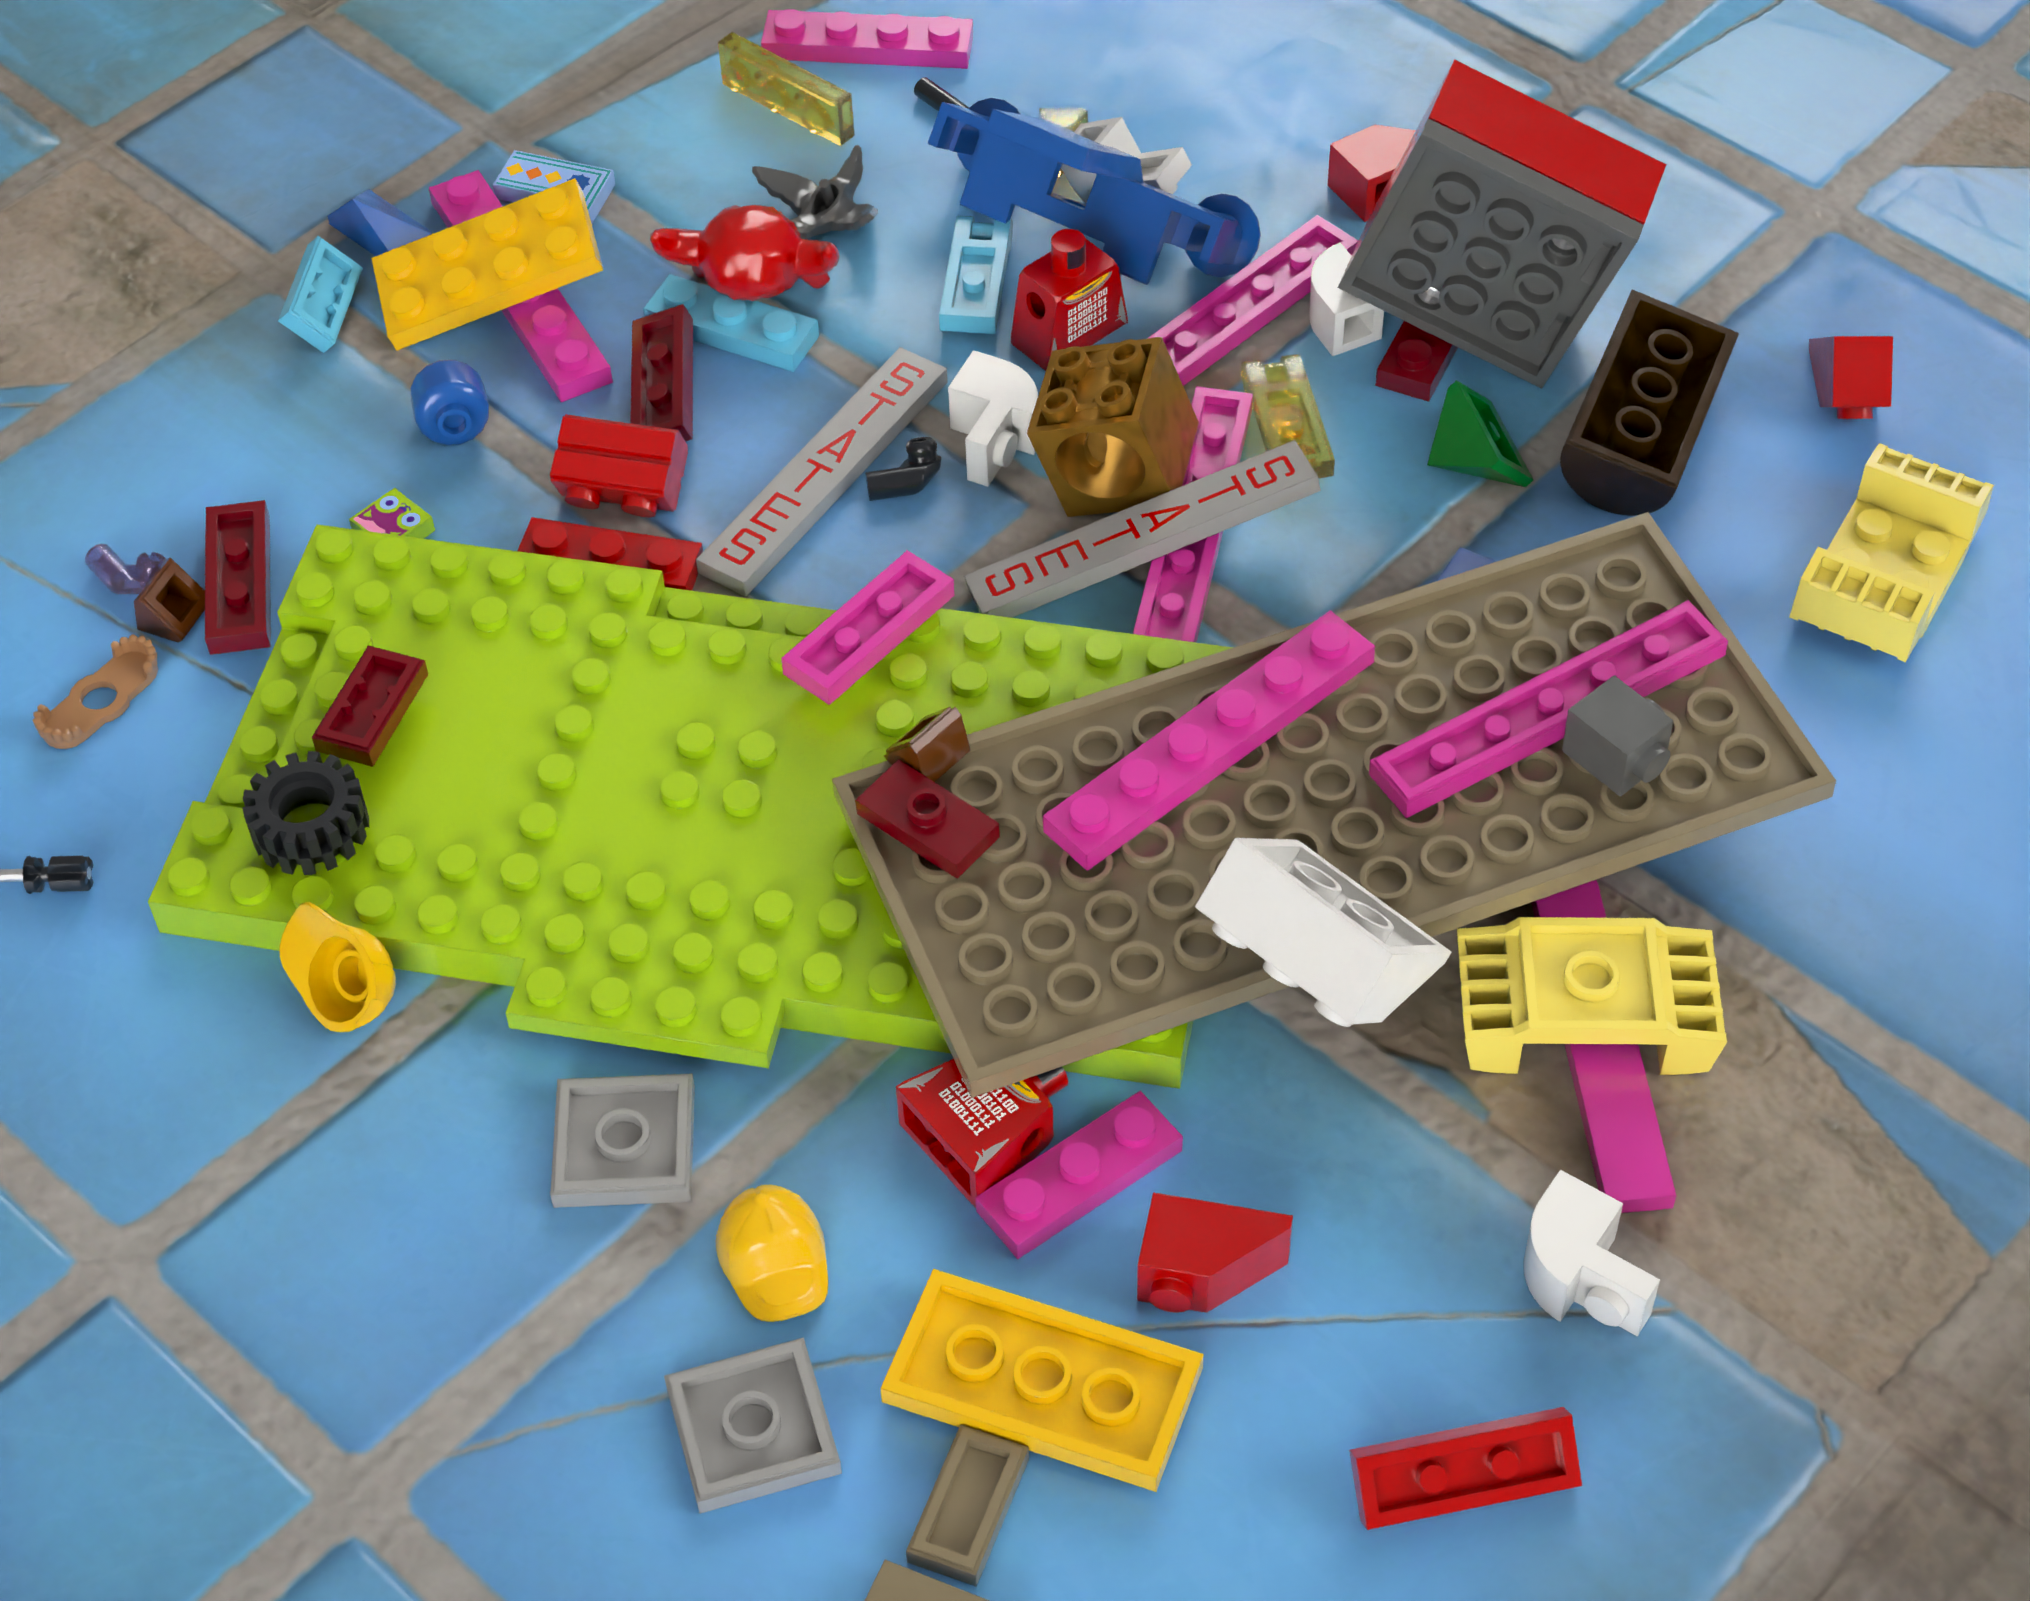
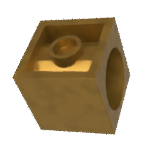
(1112, 425)

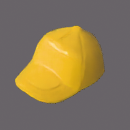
(336, 969)
(773, 1253)

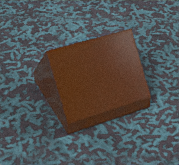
(169, 603)
(932, 744)

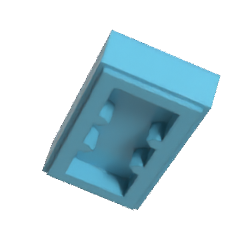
(320, 294)

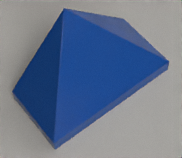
(376, 224)

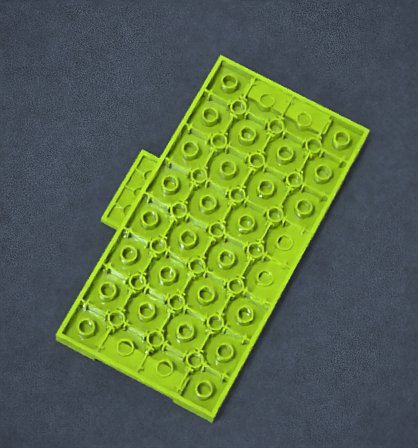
(618, 795)

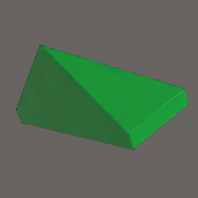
(1475, 440)

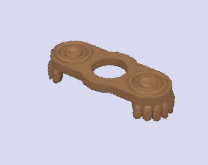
(126, 673)

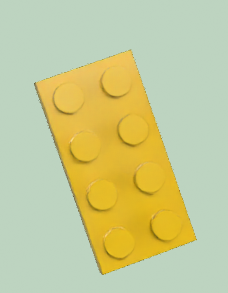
(486, 264)
(1043, 1379)

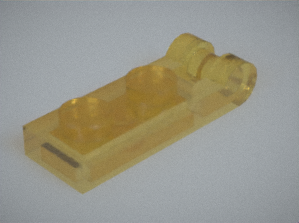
(1288, 409)

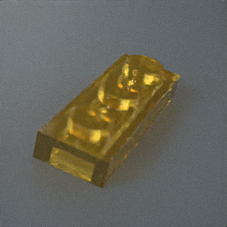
(786, 88)

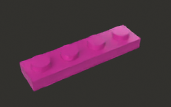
(869, 38)

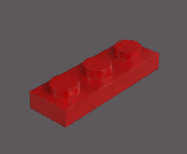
(576, 541)
(1465, 1468)

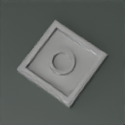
(623, 1140)
(752, 1425)

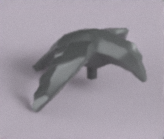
(822, 206)

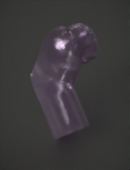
(118, 575)

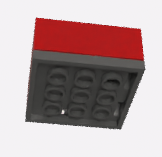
(1502, 225)

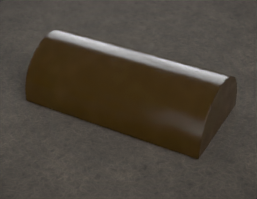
(1645, 407)

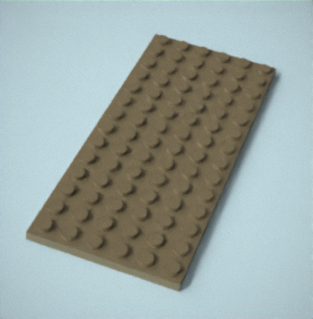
(1062, 962)

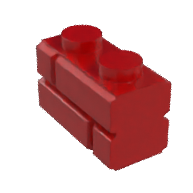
(618, 465)

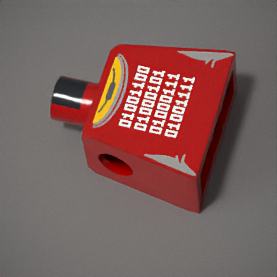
(1067, 298)
(980, 1136)

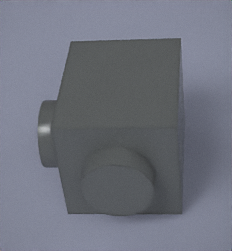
(1618, 736)

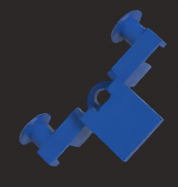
(1018, 161)

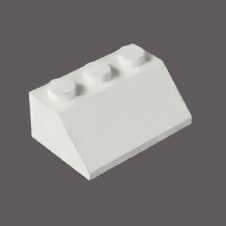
(1318, 929)

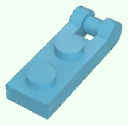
(975, 276)

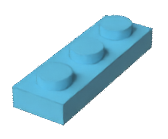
(739, 325)

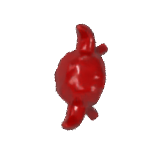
(748, 253)

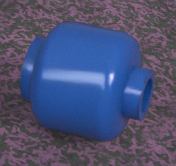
(449, 397)

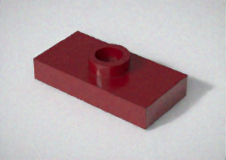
(370, 706)
(927, 818)

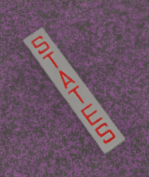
(821, 472)
(1143, 532)

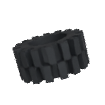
(311, 840)

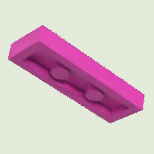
(868, 627)
(1078, 1174)

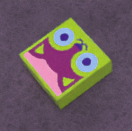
(394, 515)

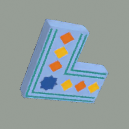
(533, 173)

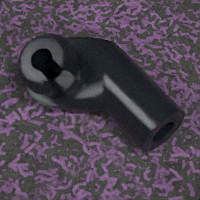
(910, 476)

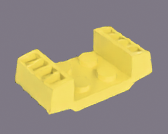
(1893, 553)
(1590, 986)

